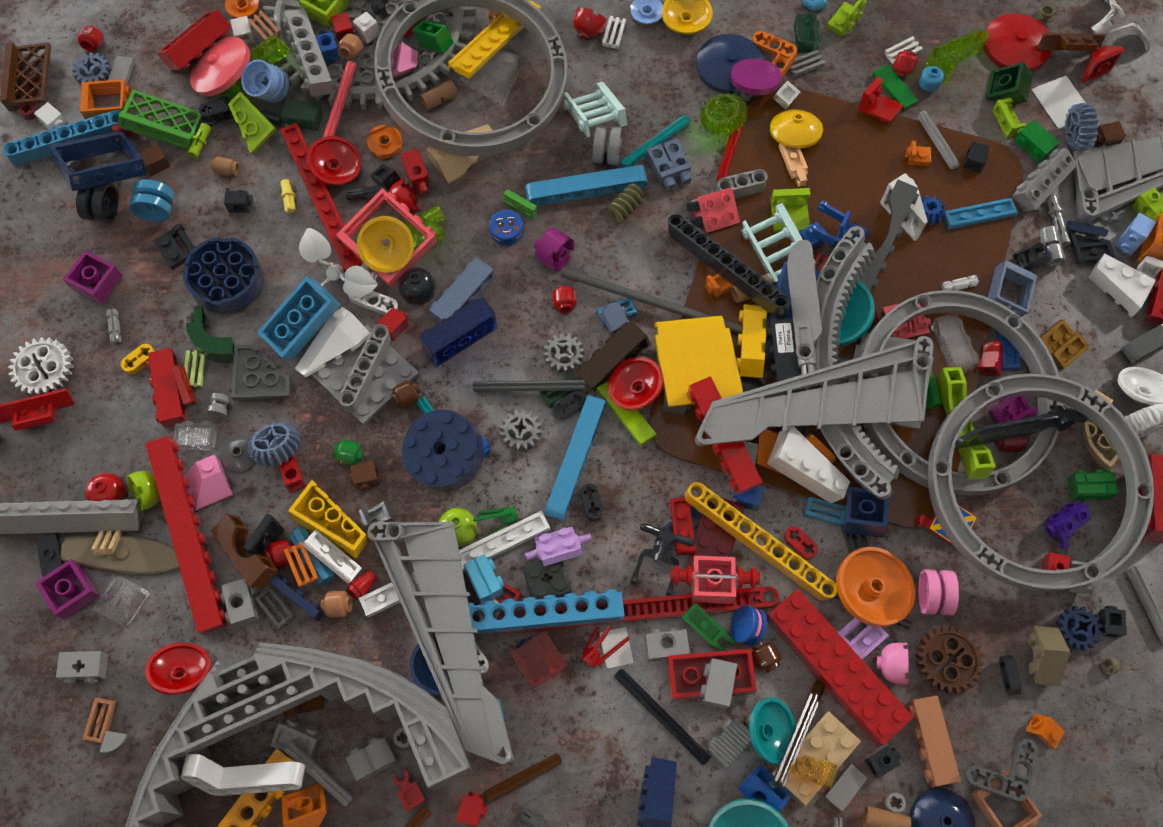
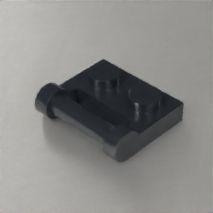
(170, 249)

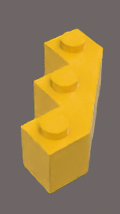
(752, 341)

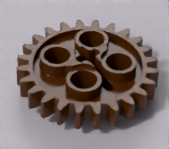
(962, 675)

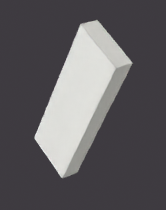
(332, 556)

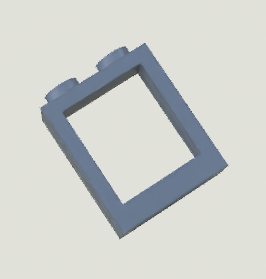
(1018, 276)

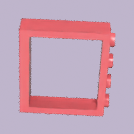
(367, 212)

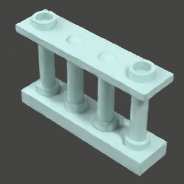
(604, 98)
(789, 231)

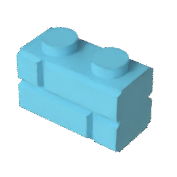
(483, 578)

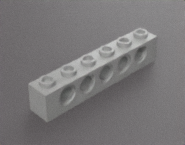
(307, 52)

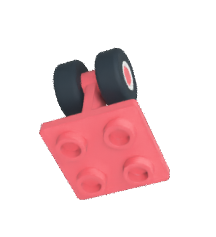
(714, 210)

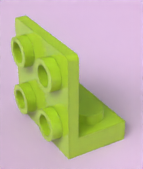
(845, 17)
(795, 203)

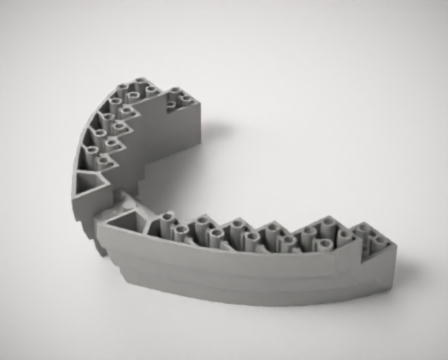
(275, 682)

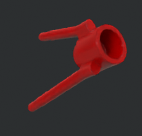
(592, 655)

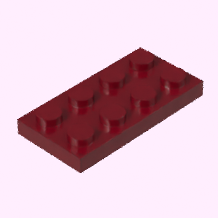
(711, 538)

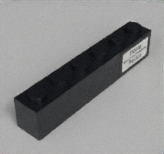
(783, 354)

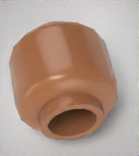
(350, 47)
(337, 604)

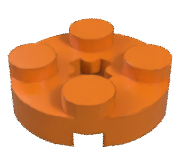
(387, 150)

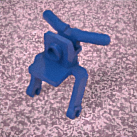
(841, 217)

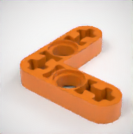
(780, 53)

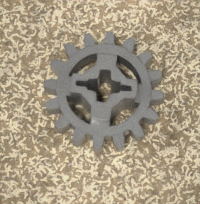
(563, 345)
(513, 428)

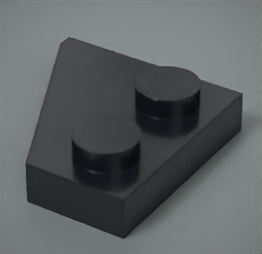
(1089, 248)

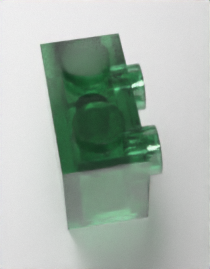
(806, 33)

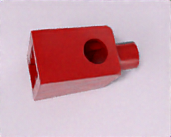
(415, 171)

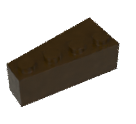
(617, 349)

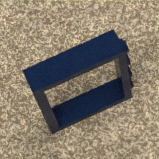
(92, 147)

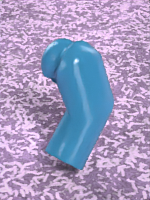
(815, 5)

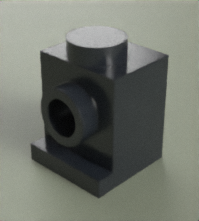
(238, 201)
(1118, 622)
(876, 763)

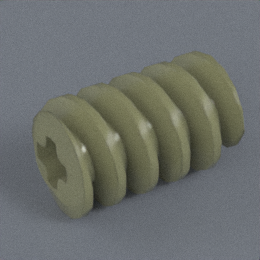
(626, 203)

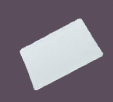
(623, 655)

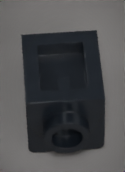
(385, 176)

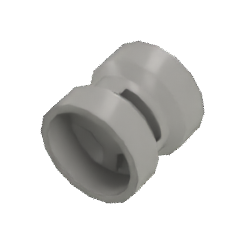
(218, 405)

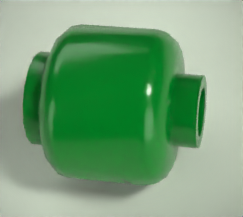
(348, 453)

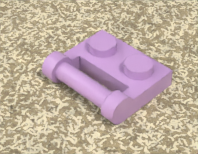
(865, 640)

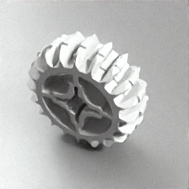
(1147, 420)

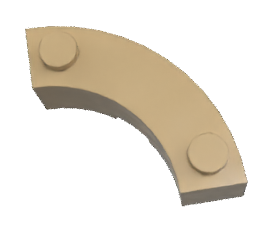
(1098, 443)

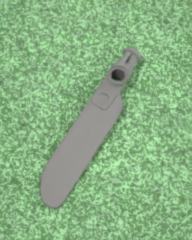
(804, 303)

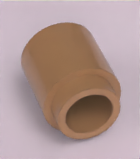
(225, 166)

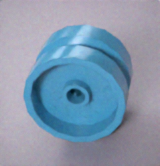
(151, 200)

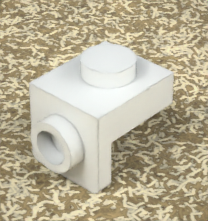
(1150, 266)

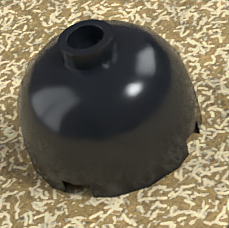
(417, 286)

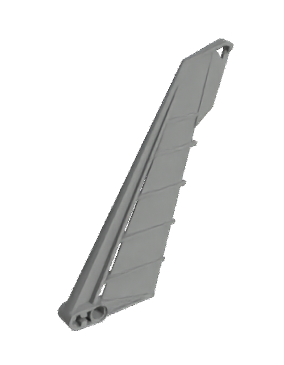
(1113, 165)
(871, 400)
(441, 580)

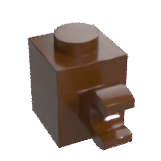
(153, 159)

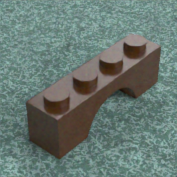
(231, 535)

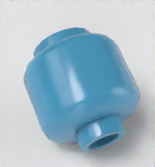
(931, 79)

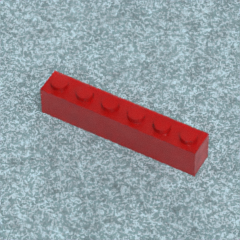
(734, 455)

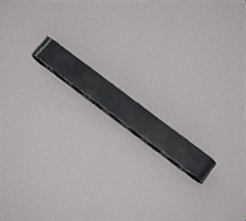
(729, 266)

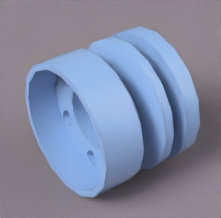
(265, 81)

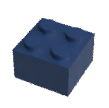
(865, 513)

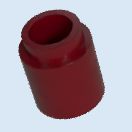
(1012, 445)

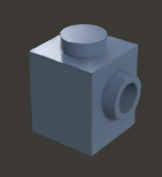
(614, 316)

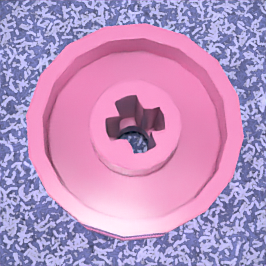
(938, 592)

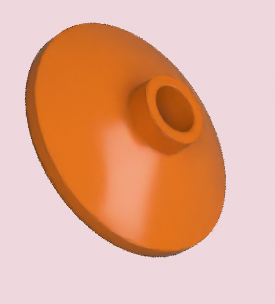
(241, 8)

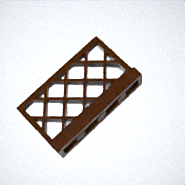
(12, 75)

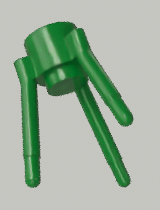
(508, 515)

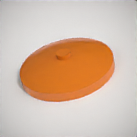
(875, 587)

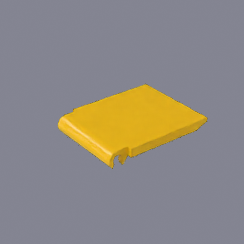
(693, 351)

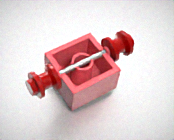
(714, 579)

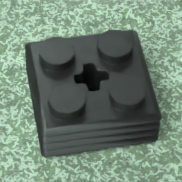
(535, 574)

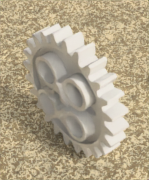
(24, 376)

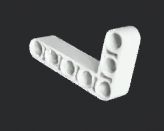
(241, 779)

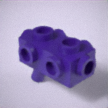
(1067, 521)

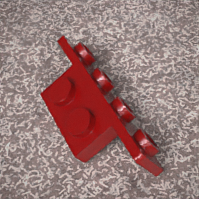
(35, 409)

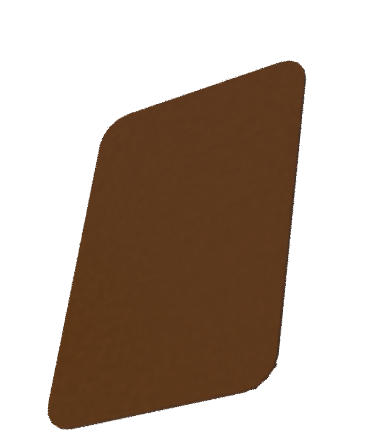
(851, 174)

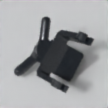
(662, 549)

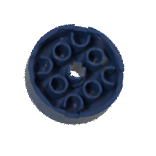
(223, 274)
(424, 455)

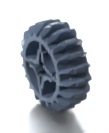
(1081, 127)
(273, 444)

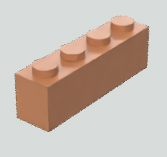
(933, 741)

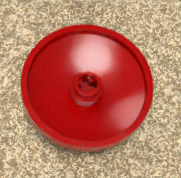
(1015, 40)

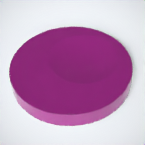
(756, 76)

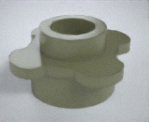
(1046, 13)

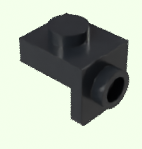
(379, 8)

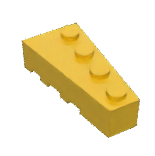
(317, 511)

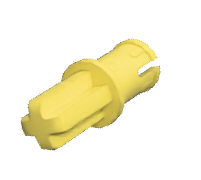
(288, 195)

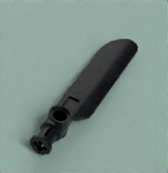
(1057, 417)

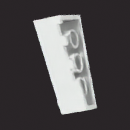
(807, 466)

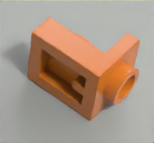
(918, 155)

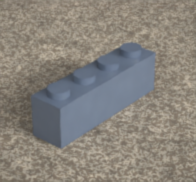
(463, 290)

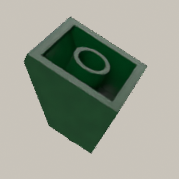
(1010, 82)

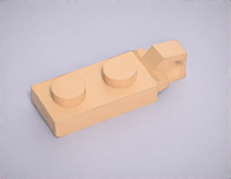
(795, 163)

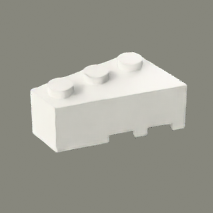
(1122, 282)

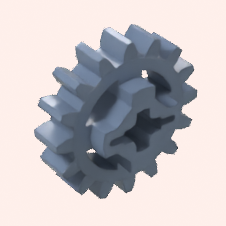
(91, 68)

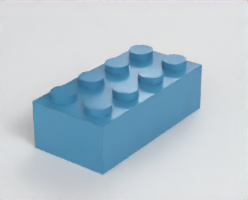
(299, 318)

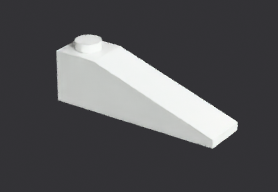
(338, 335)

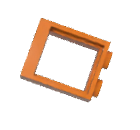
(97, 88)
(1153, 243)

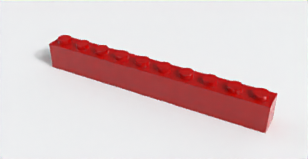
(186, 535)

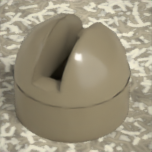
(1109, 661)

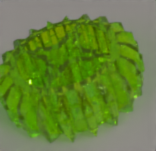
(723, 114)

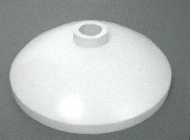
(1142, 385)

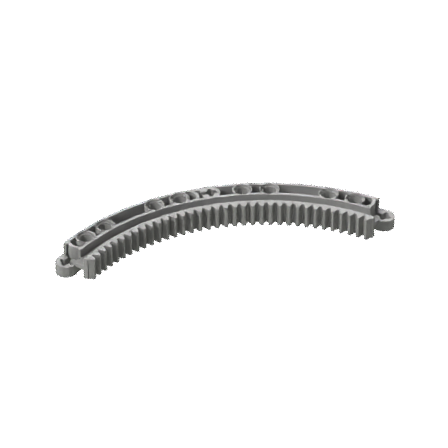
(832, 301)

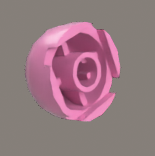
(894, 663)

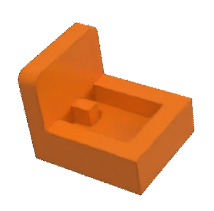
(717, 285)
(1046, 730)

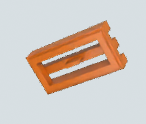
(295, 548)

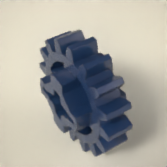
(1074, 619)

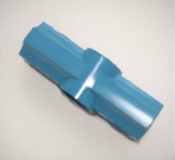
(324, 573)

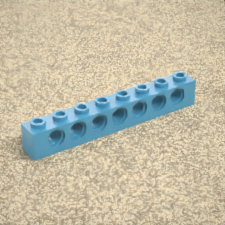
(489, 624)

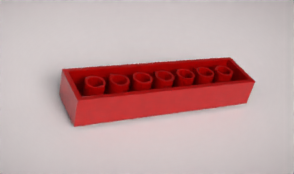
(839, 667)

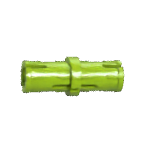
(199, 140)

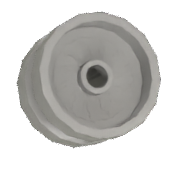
(607, 144)

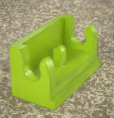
(1007, 118)

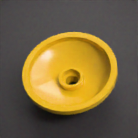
(687, 15)
(796, 128)
(380, 256)

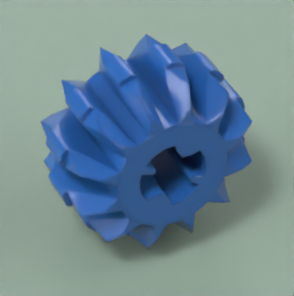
(933, 209)

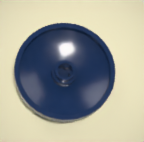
(720, 55)

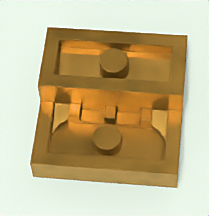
(1063, 343)

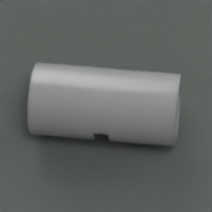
(1050, 237)

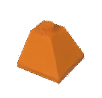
(304, 807)

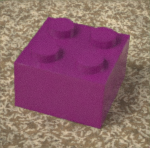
(93, 277)
(67, 589)

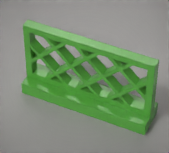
(156, 129)

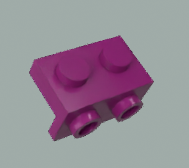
(1011, 409)

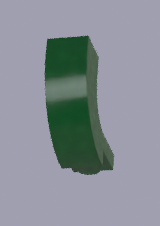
(213, 348)

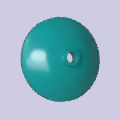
(771, 728)

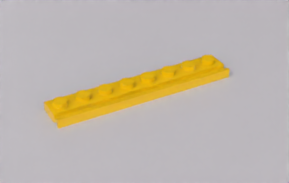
(486, 45)

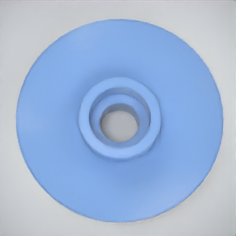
(646, 11)

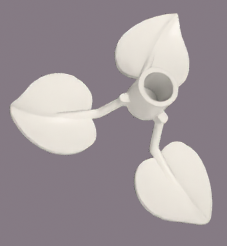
(1104, 26)
(357, 279)

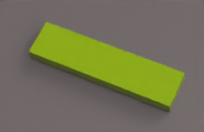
(632, 420)

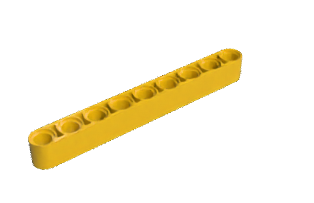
(770, 542)

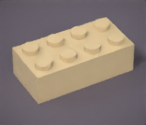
(824, 741)

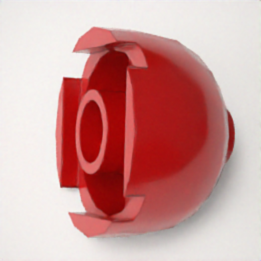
(587, 23)
(405, 194)
(106, 487)

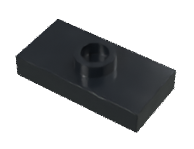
(49, 553)

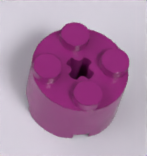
(554, 249)

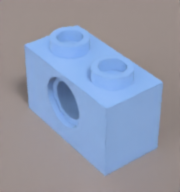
(1135, 234)

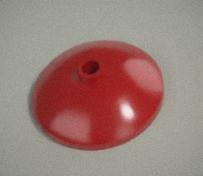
(335, 152)
(632, 376)
(177, 668)

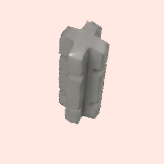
(114, 326)

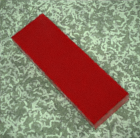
(682, 524)

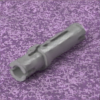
(1052, 202)

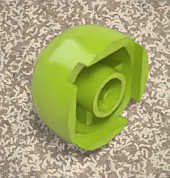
(144, 488)
(464, 525)

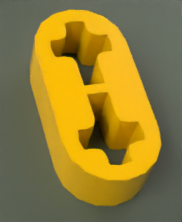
(137, 358)

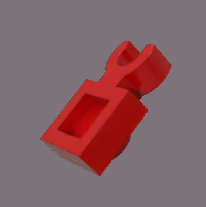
(410, 794)

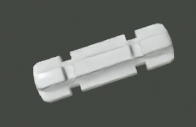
(961, 283)

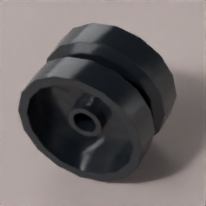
(98, 203)

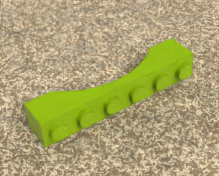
(952, 390)

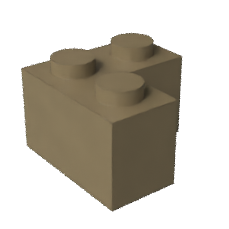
(1049, 655)

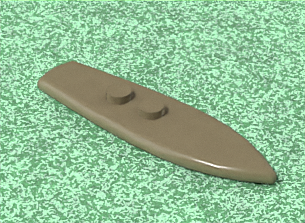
(131, 555)

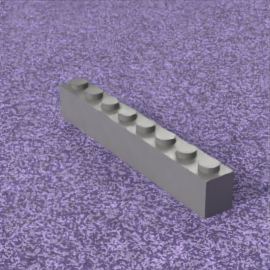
(70, 516)

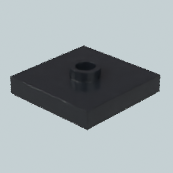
(266, 532)

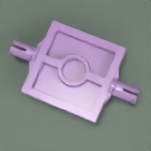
(558, 546)

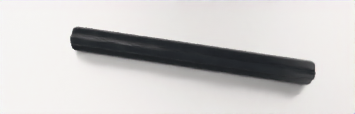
(662, 716)

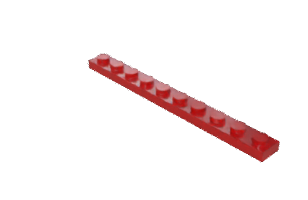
(319, 195)

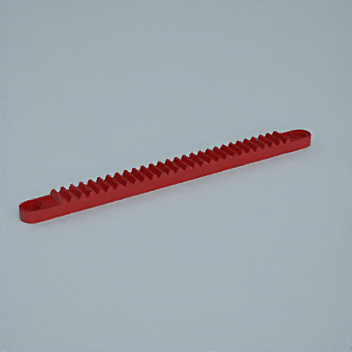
(662, 607)

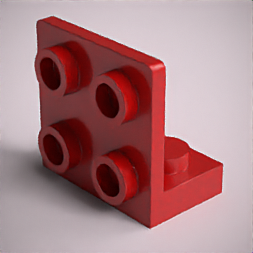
(878, 106)

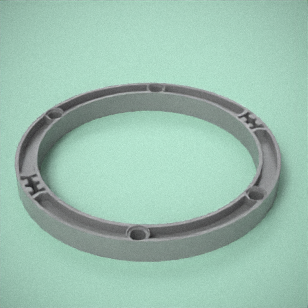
(470, 142)
(1022, 338)
(1113, 425)

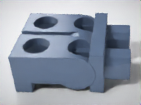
(669, 164)

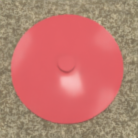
(220, 66)

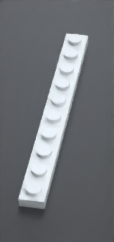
(490, 546)

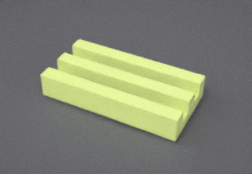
(195, 354)

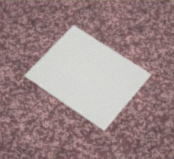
(1058, 98)

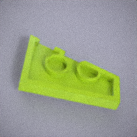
(253, 124)

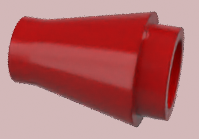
(361, 585)

